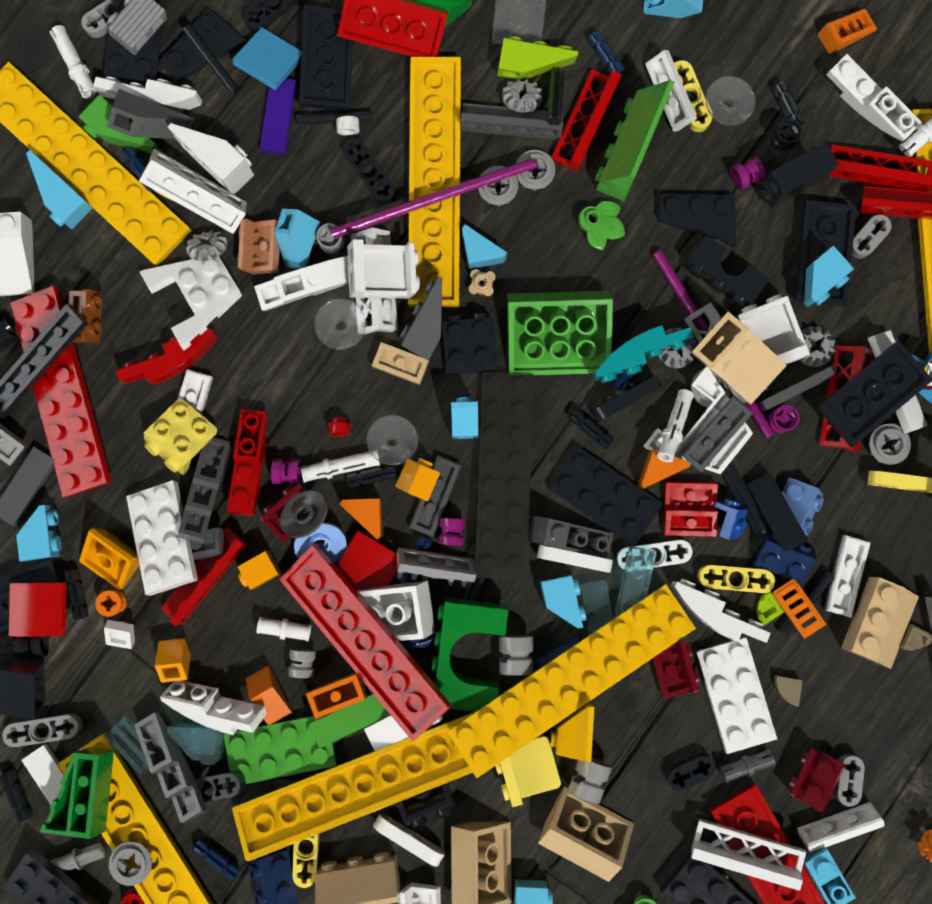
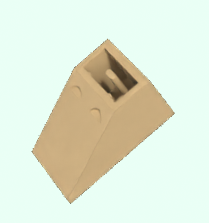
(739, 358)

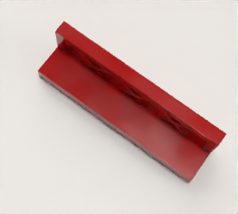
(594, 119)
(879, 174)
(897, 202)
(861, 357)
(209, 572)

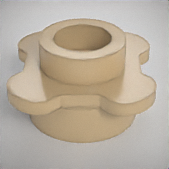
(476, 288)

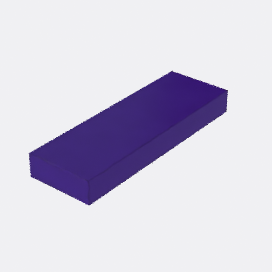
(278, 118)

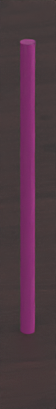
(433, 198)
(702, 325)

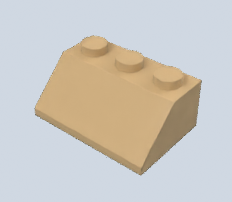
(880, 621)
(587, 835)
(481, 862)
(359, 881)

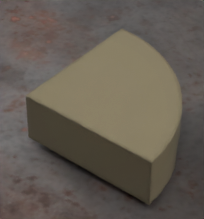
(915, 638)
(789, 689)

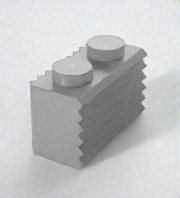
(136, 23)

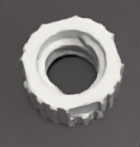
(347, 125)

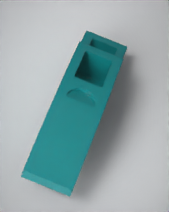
(631, 355)

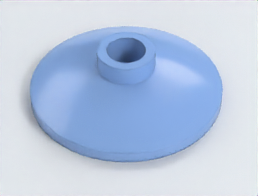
(332, 542)

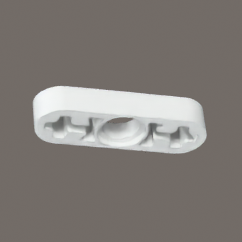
(672, 545)
(574, 558)
(408, 839)

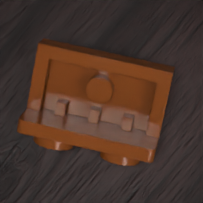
(89, 305)

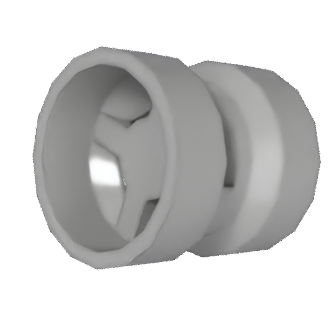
(324, 237)
(301, 663)

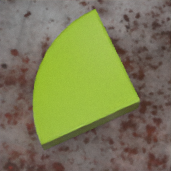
(767, 608)

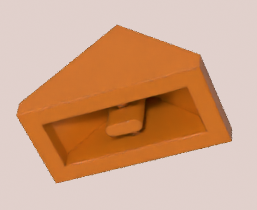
(657, 470)
(367, 513)
(266, 691)

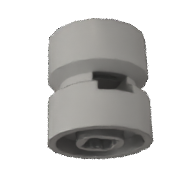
(516, 654)
(589, 780)

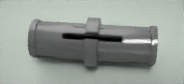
(747, 765)

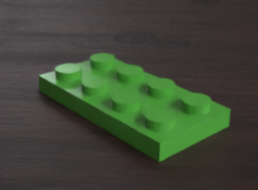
(277, 750)

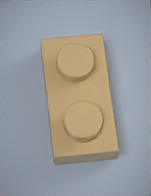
(400, 363)

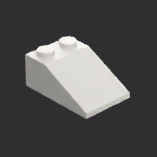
(217, 156)
(16, 255)
(403, 609)

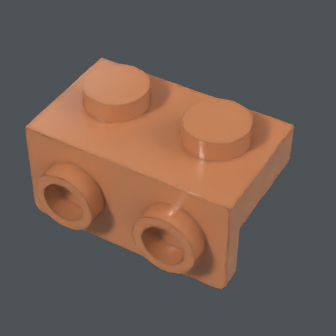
(258, 247)

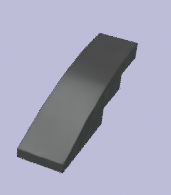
(203, 490)
(171, 767)

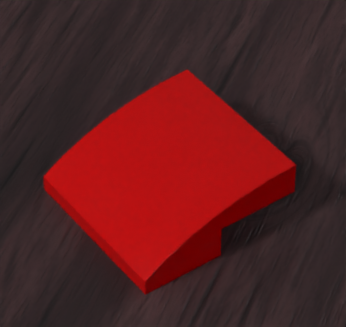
(690, 508)
(367, 563)
(37, 609)

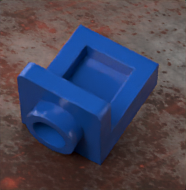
(734, 522)

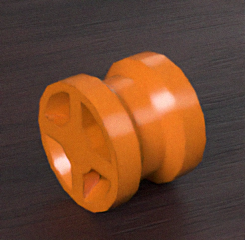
(117, 602)

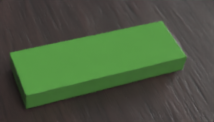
(347, 720)

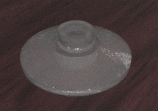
(737, 93)
(335, 312)
(395, 429)

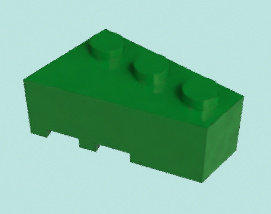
(83, 797)

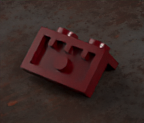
(816, 779)

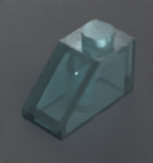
(199, 741)

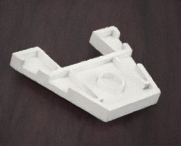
(204, 285)
(712, 390)

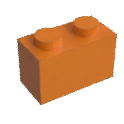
(336, 695)

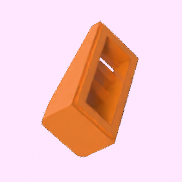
(833, 38)
(785, 589)

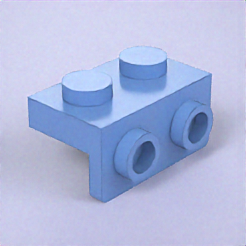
(803, 501)

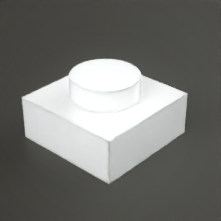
(119, 634)

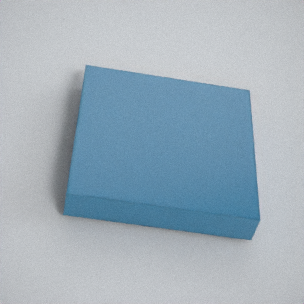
(268, 58)

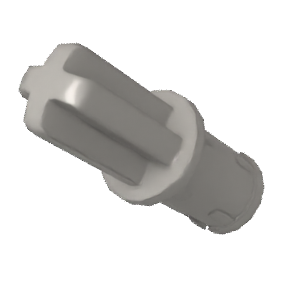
(79, 857)

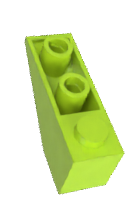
(528, 59)

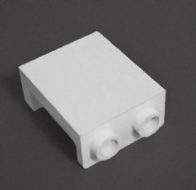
(382, 270)
(776, 328)

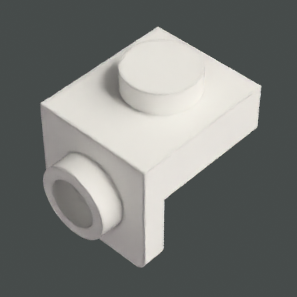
(420, 894)

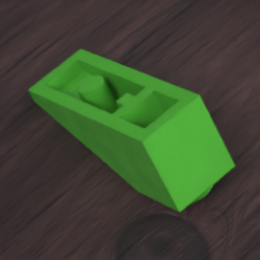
(96, 121)

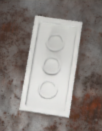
(162, 556)
(735, 695)

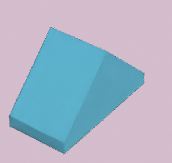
(481, 251)

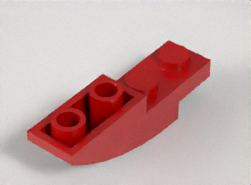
(175, 361)
(249, 462)

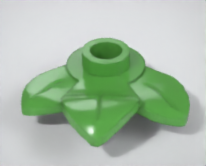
(605, 225)

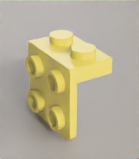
(179, 436)
(529, 771)

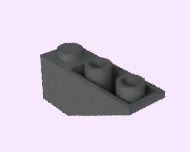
(144, 118)
(426, 328)
(570, 537)

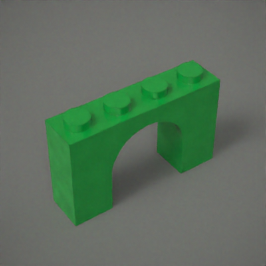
(459, 619)

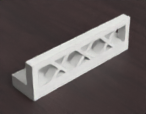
(193, 191)
(382, 309)
(745, 863)

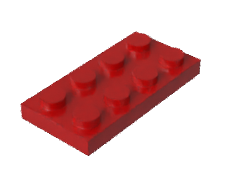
(394, 25)

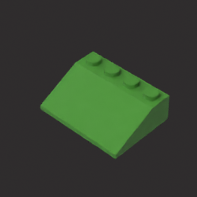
(632, 140)
(559, 332)

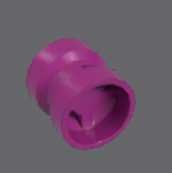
(747, 173)
(786, 415)
(285, 471)
(451, 525)

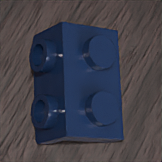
(790, 564)
(273, 879)

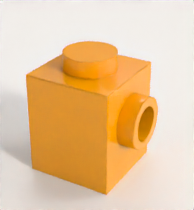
(418, 478)
(258, 570)
(172, 660)

